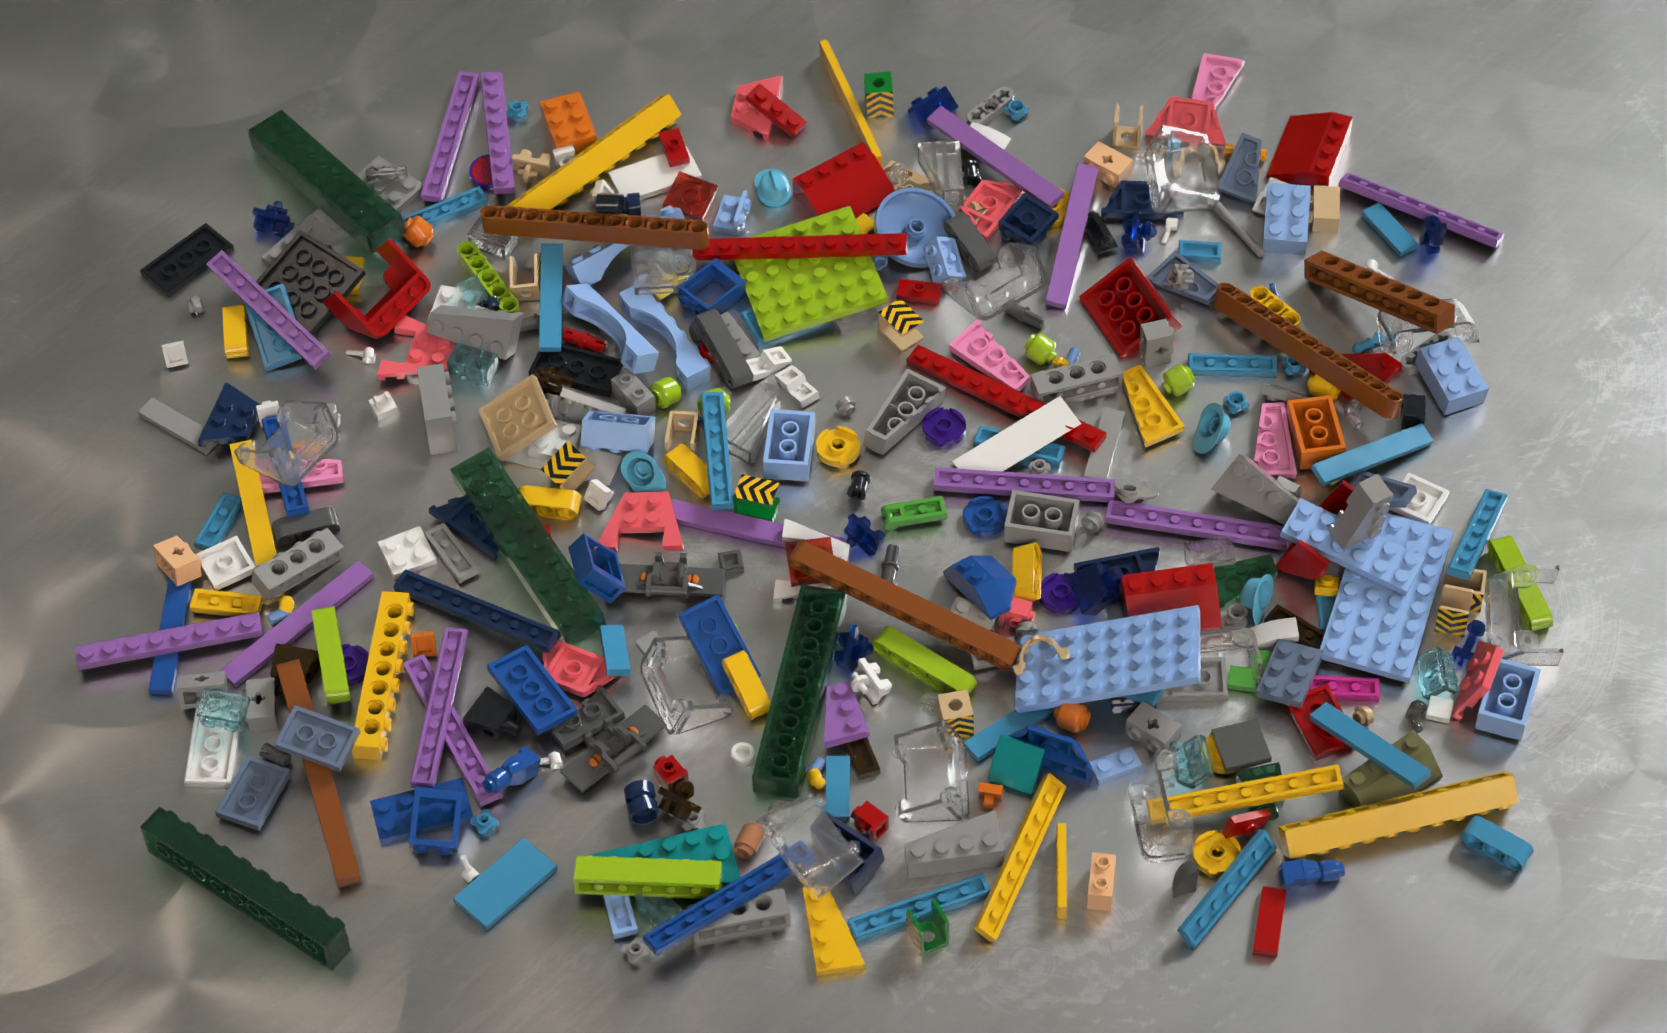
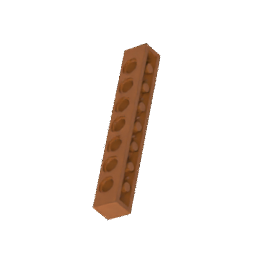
(1379, 292)

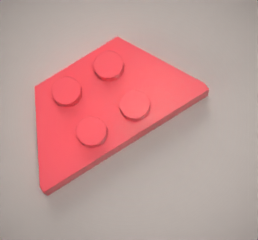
(748, 116)
(1192, 116)
(997, 198)
(575, 669)
(1479, 677)

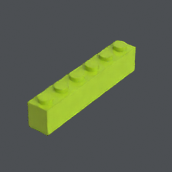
(647, 876)

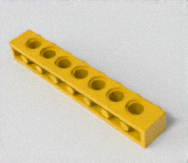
(390, 606)

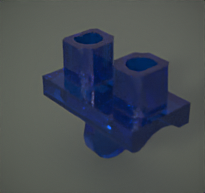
(274, 215)
(1140, 232)
(1432, 234)
(861, 534)
(855, 647)

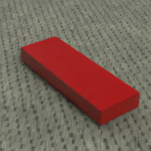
(1269, 921)

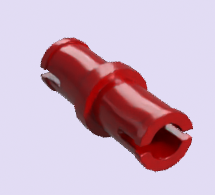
(584, 340)

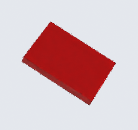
(1317, 739)

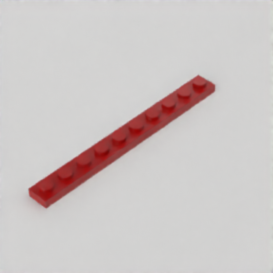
(804, 247)
(995, 393)

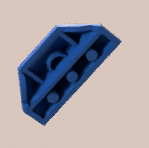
(983, 583)
(1061, 754)

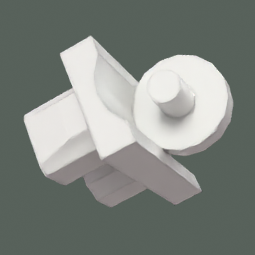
(866, 680)

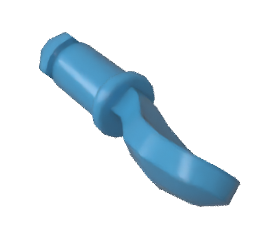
(1368, 343)

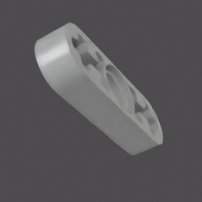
(993, 100)
(1412, 355)

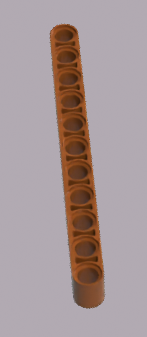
(595, 227)
(1308, 351)
(904, 605)
(322, 786)

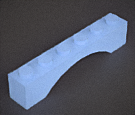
(592, 265)
(587, 304)
(644, 309)

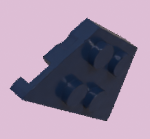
(1133, 197)
(231, 418)
(463, 520)
(1129, 563)

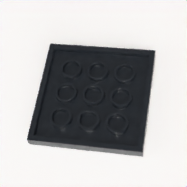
(310, 276)

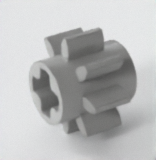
(1180, 276)
(557, 406)

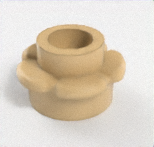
(1363, 716)

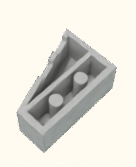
(1364, 513)

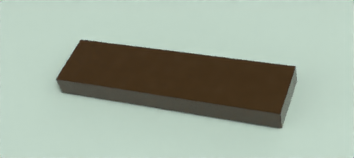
(1308, 634)

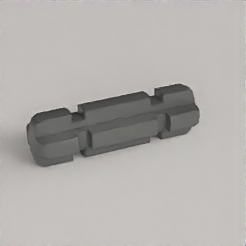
(386, 173)

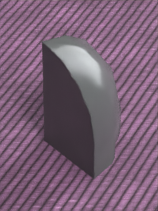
(1185, 879)

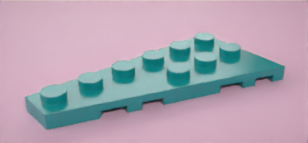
(701, 844)

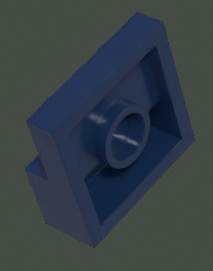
(1027, 221)

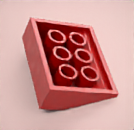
(1311, 149)
(843, 181)
(1123, 303)
(1171, 590)

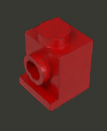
(669, 772)
(870, 821)

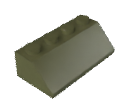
(1374, 784)

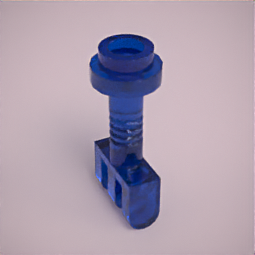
(1476, 629)

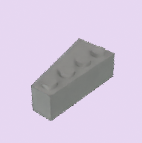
(478, 328)
(437, 408)
(903, 410)
(1256, 489)
(957, 848)

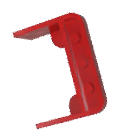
(407, 288)
(1301, 558)

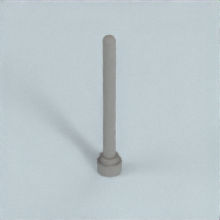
(1243, 234)

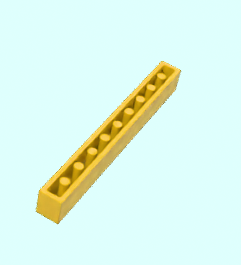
(601, 155)
(1398, 815)

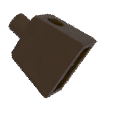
(308, 659)

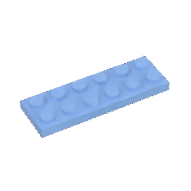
(1372, 558)

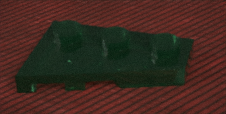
(1232, 578)

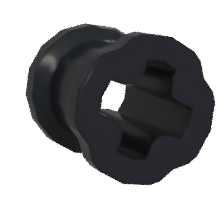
(971, 173)
(858, 486)

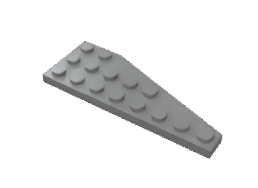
(397, 192)

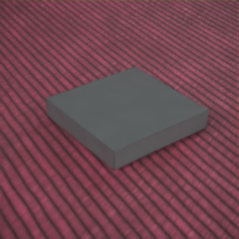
(1241, 745)

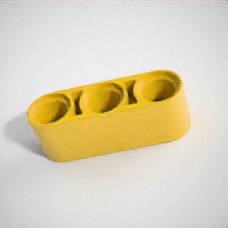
(1271, 301)
(235, 331)
(689, 469)
(552, 501)
(1027, 571)
(746, 684)

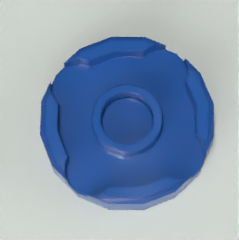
(984, 516)

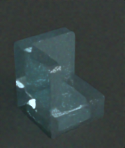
(472, 290)

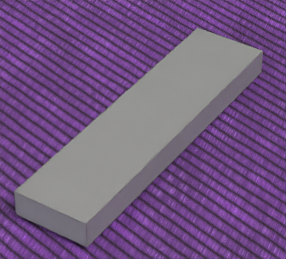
(175, 424)
(1100, 461)

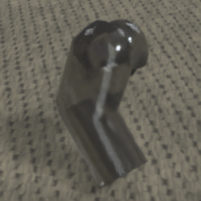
(1412, 715)

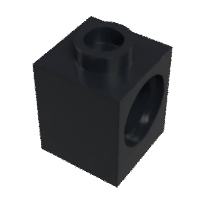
(1413, 410)

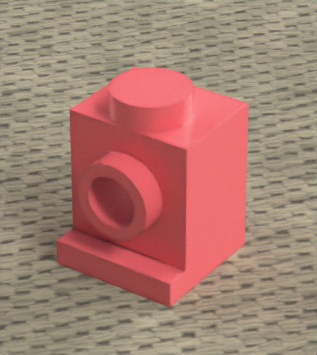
(1020, 612)

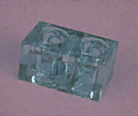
(472, 364)

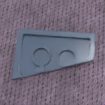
(1242, 170)
(1202, 289)
(1402, 492)

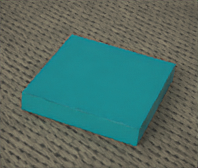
(1016, 764)

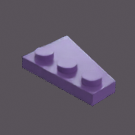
(843, 716)

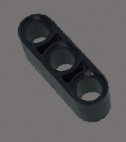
(609, 203)

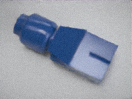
(513, 771)
(1307, 872)

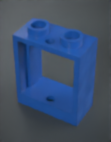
(712, 271)
(597, 568)
(436, 796)

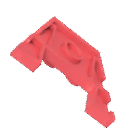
(424, 350)
(643, 514)

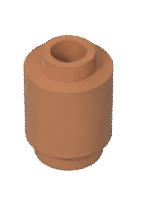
(748, 841)

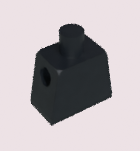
(492, 717)

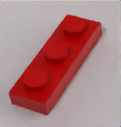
(776, 110)

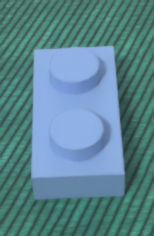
(1115, 765)
(620, 915)

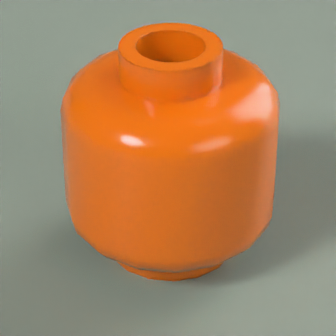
(418, 231)
(1072, 717)

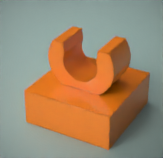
(424, 644)
(990, 793)

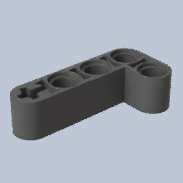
(722, 347)

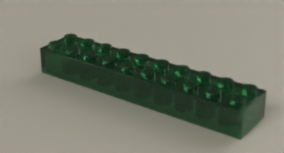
(326, 181)
(527, 547)
(799, 692)
(246, 888)

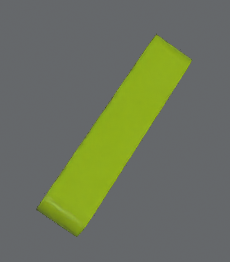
(474, 263)
(1532, 604)
(331, 655)
(922, 662)

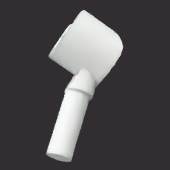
(1171, 224)
(1373, 265)
(368, 355)
(554, 760)
(469, 872)

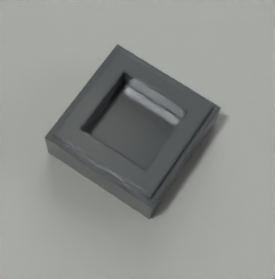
(731, 561)

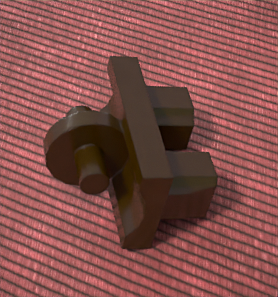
(551, 381)
(678, 803)

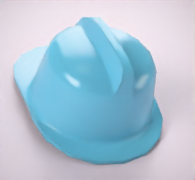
(773, 187)
(1211, 429)
(642, 472)
(1257, 596)

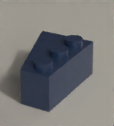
(870, 854)

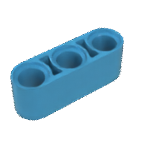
(1497, 843)

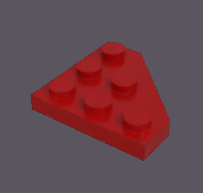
(1378, 364)

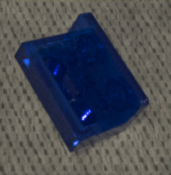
(925, 107)

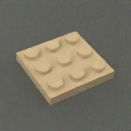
(517, 417)

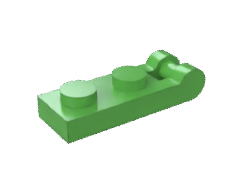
(913, 512)

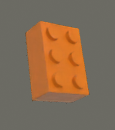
(568, 122)
(1314, 430)

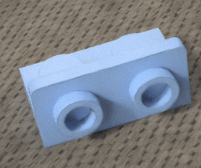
(732, 213)
(943, 259)

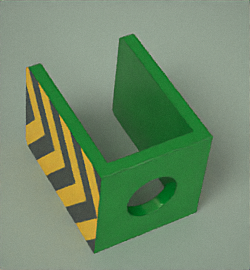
(879, 94)
(756, 497)
(937, 924)

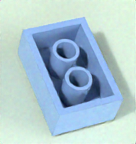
(1286, 218)
(1451, 376)
(617, 431)
(789, 445)
(1509, 700)

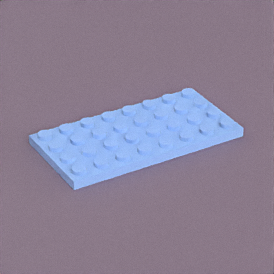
(1377, 626)
(1111, 659)

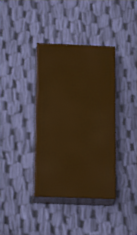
(862, 758)

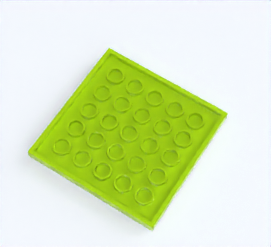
(810, 291)

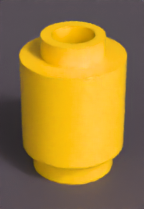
(1321, 387)

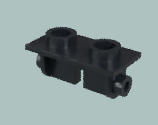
(1099, 233)

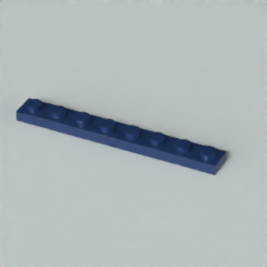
(477, 611)

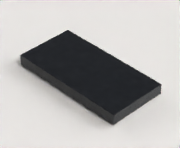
(185, 260)
(590, 370)

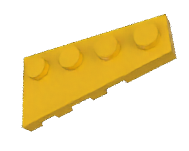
(1151, 410)
(830, 938)

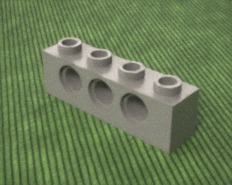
(1077, 379)
(272, 585)
(752, 919)

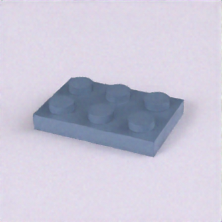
(1289, 673)
(317, 738)
(253, 793)

